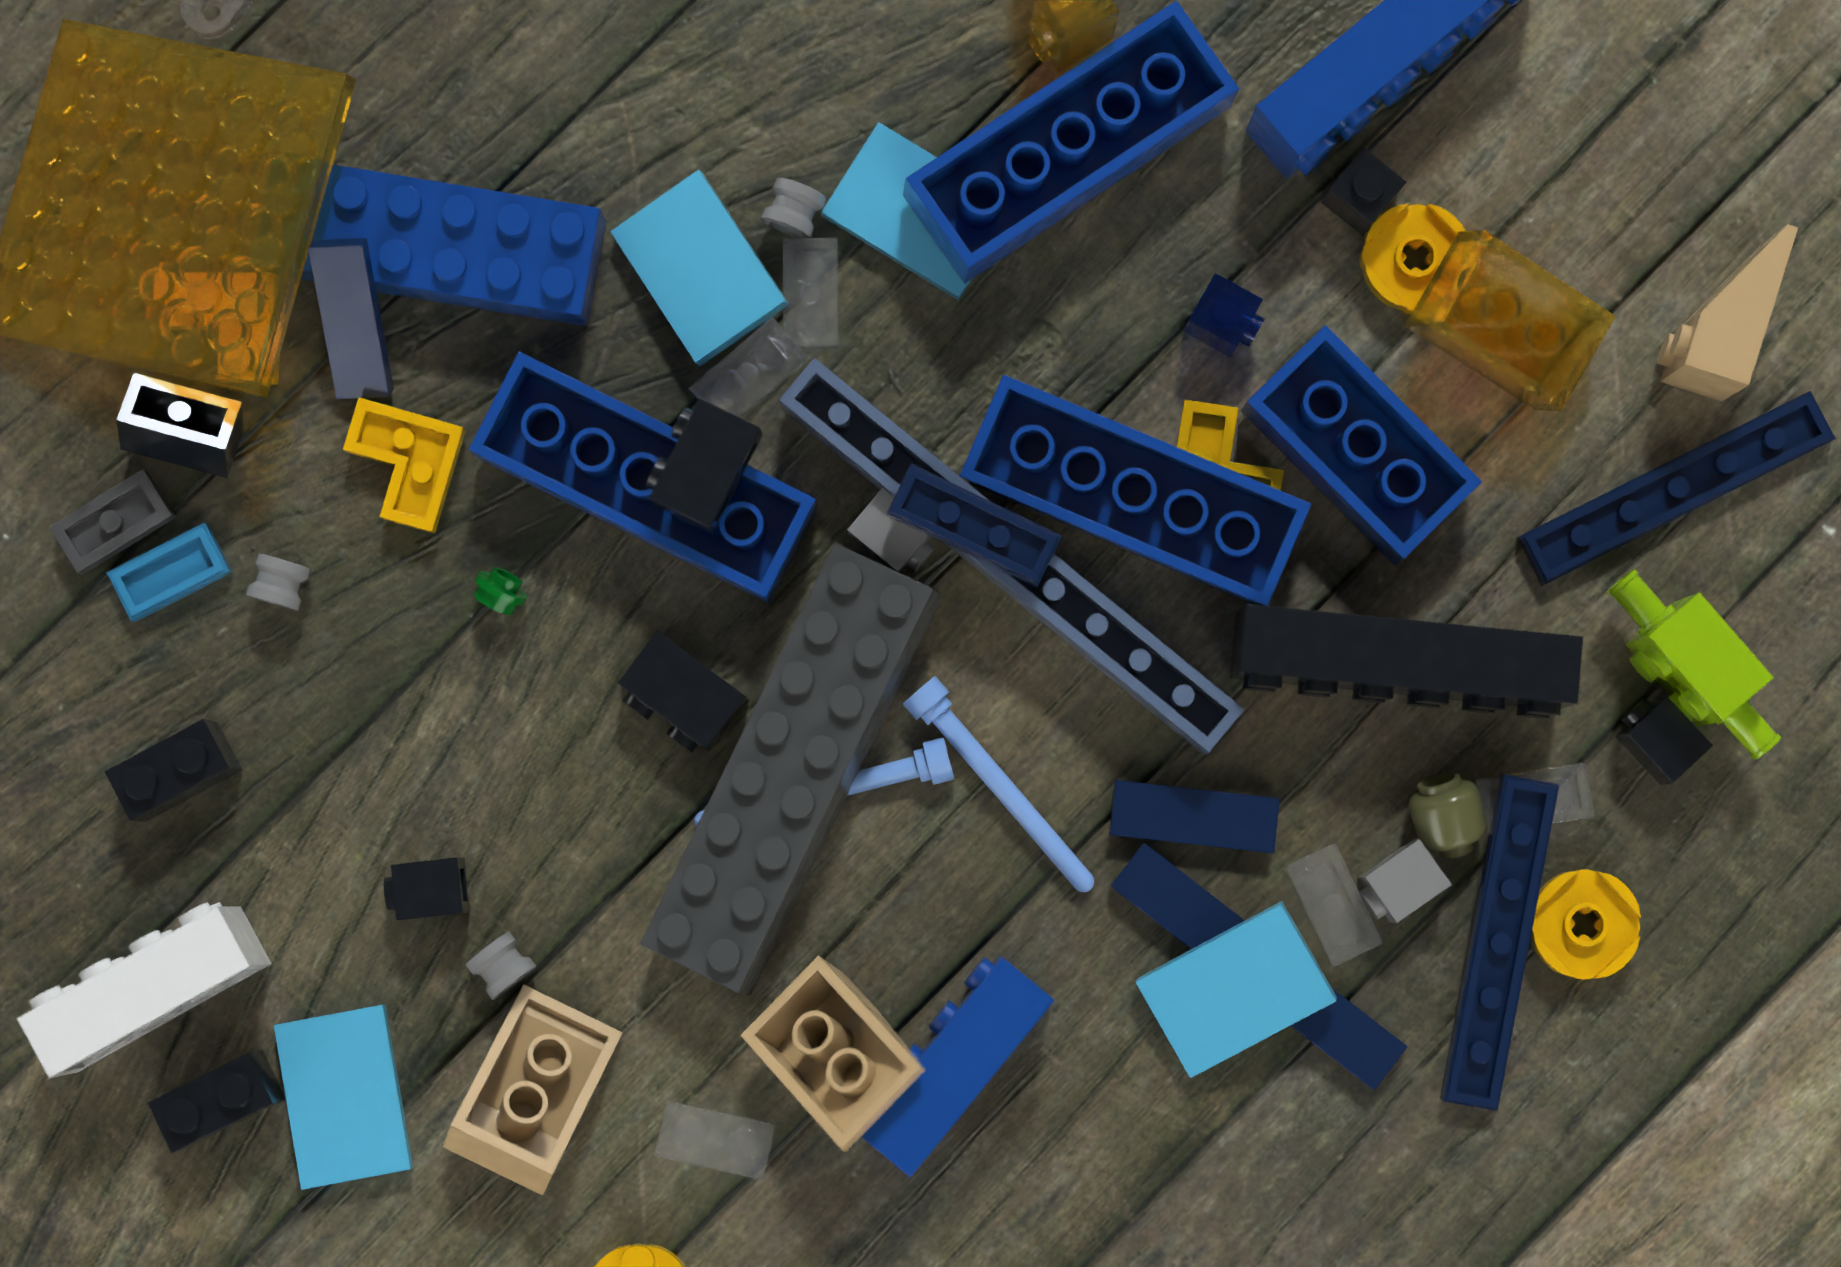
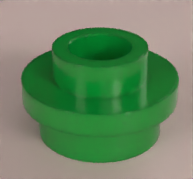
(499, 590)

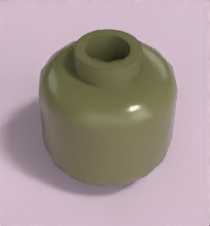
(1448, 814)

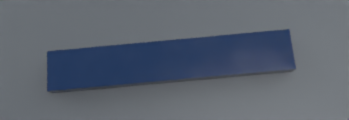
(1676, 488)
(1197, 916)
(1499, 942)

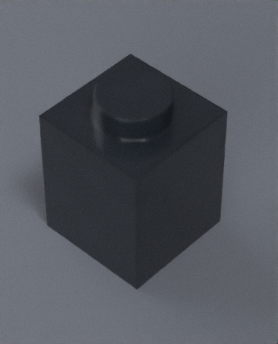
(1363, 191)
(1662, 739)
(427, 888)

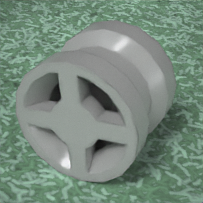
(793, 208)
(278, 582)
(500, 965)

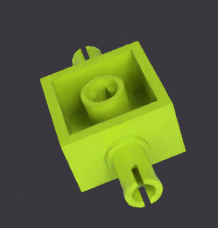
(1697, 662)

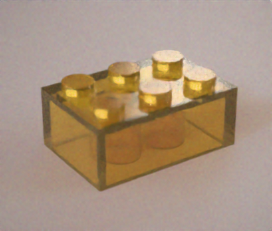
(1510, 320)

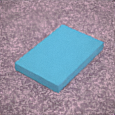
(873, 208)
(699, 268)
(1236, 989)
(343, 1096)

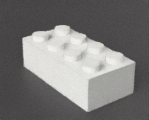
(143, 991)

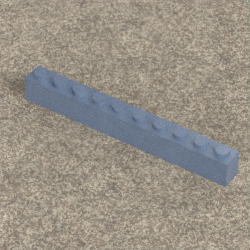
(1063, 597)

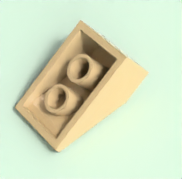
(1723, 337)
(833, 1052)
(532, 1089)

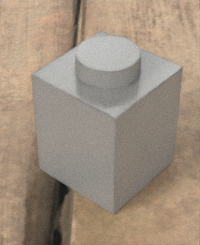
(888, 539)
(1402, 882)

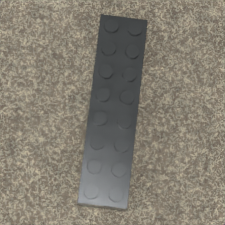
(791, 770)

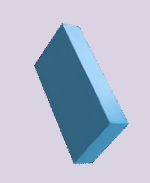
(169, 572)

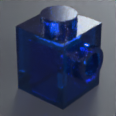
(1225, 316)

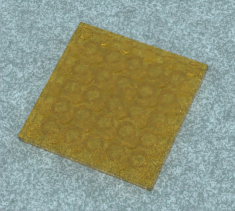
(168, 205)

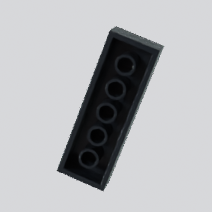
(1406, 658)

